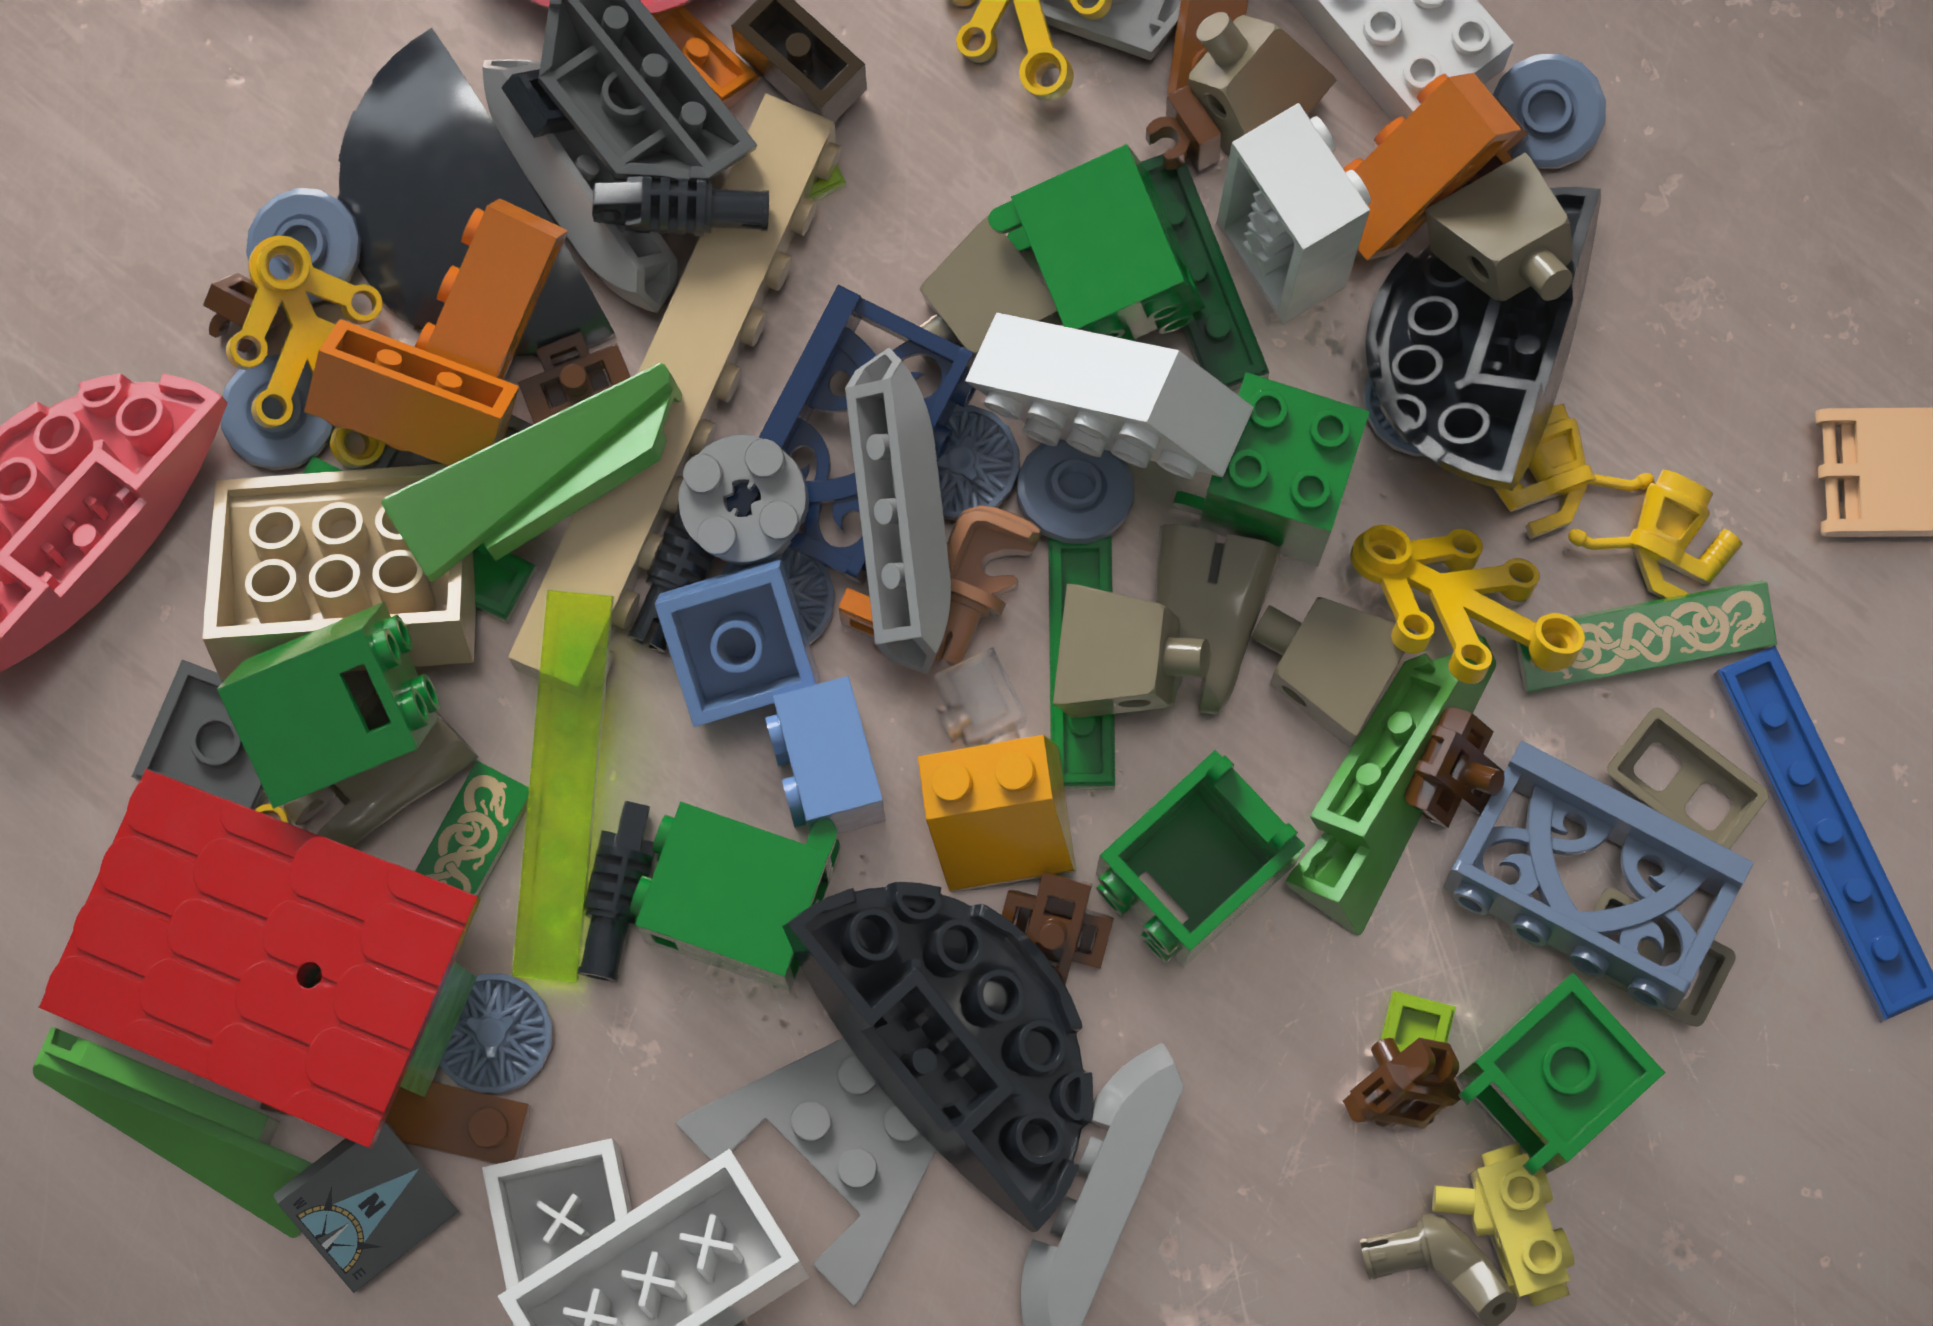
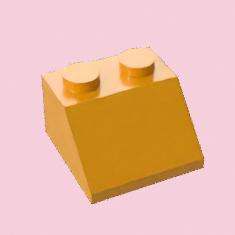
(997, 812)

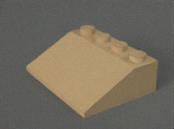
(317, 551)

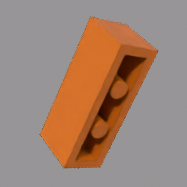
(1428, 157)
(494, 288)
(407, 396)

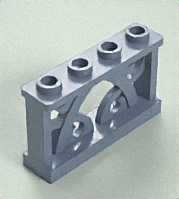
(1684, 855)

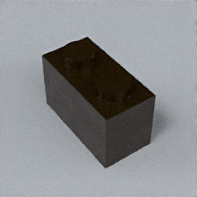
(799, 57)

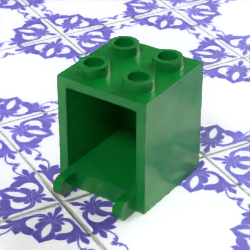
(1104, 248)
(1284, 470)
(302, 716)
(1209, 851)
(730, 890)
(1560, 1075)

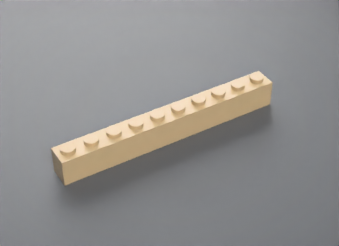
(700, 343)

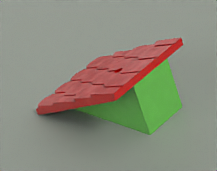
(211, 949)

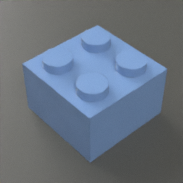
(736, 641)
(829, 757)

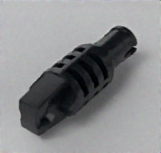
(677, 206)
(676, 564)
(615, 874)

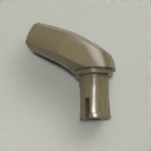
(1452, 1256)

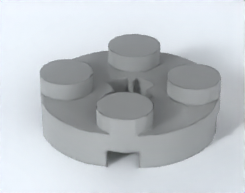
(774, 518)

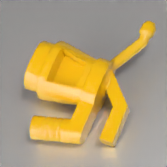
(1562, 470)
(1667, 524)

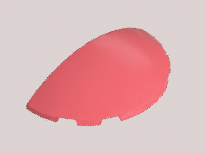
(90, 495)

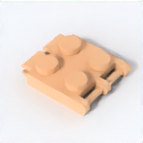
(1881, 471)

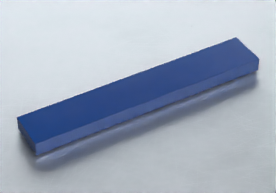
(1827, 833)

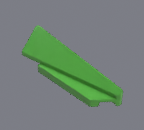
(535, 475)
(1365, 802)
(177, 1120)

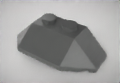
(636, 93)

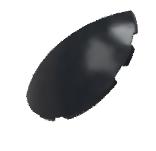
(415, 172)
(1475, 373)
(958, 1032)

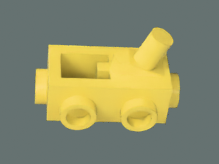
(1513, 1212)

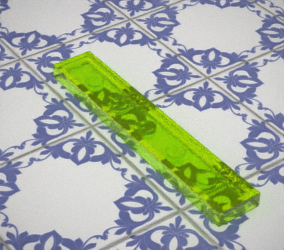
(562, 785)

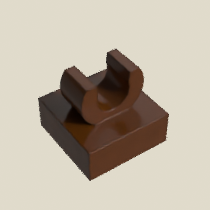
(1191, 129)
(232, 301)

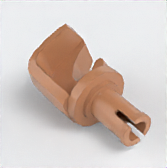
(975, 540)

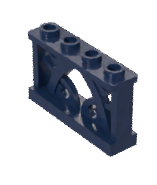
(835, 350)

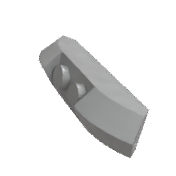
(564, 175)
(899, 511)
(1135, 1113)

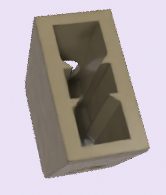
(1253, 74)
(1505, 233)
(977, 282)
(1121, 654)
(1331, 662)

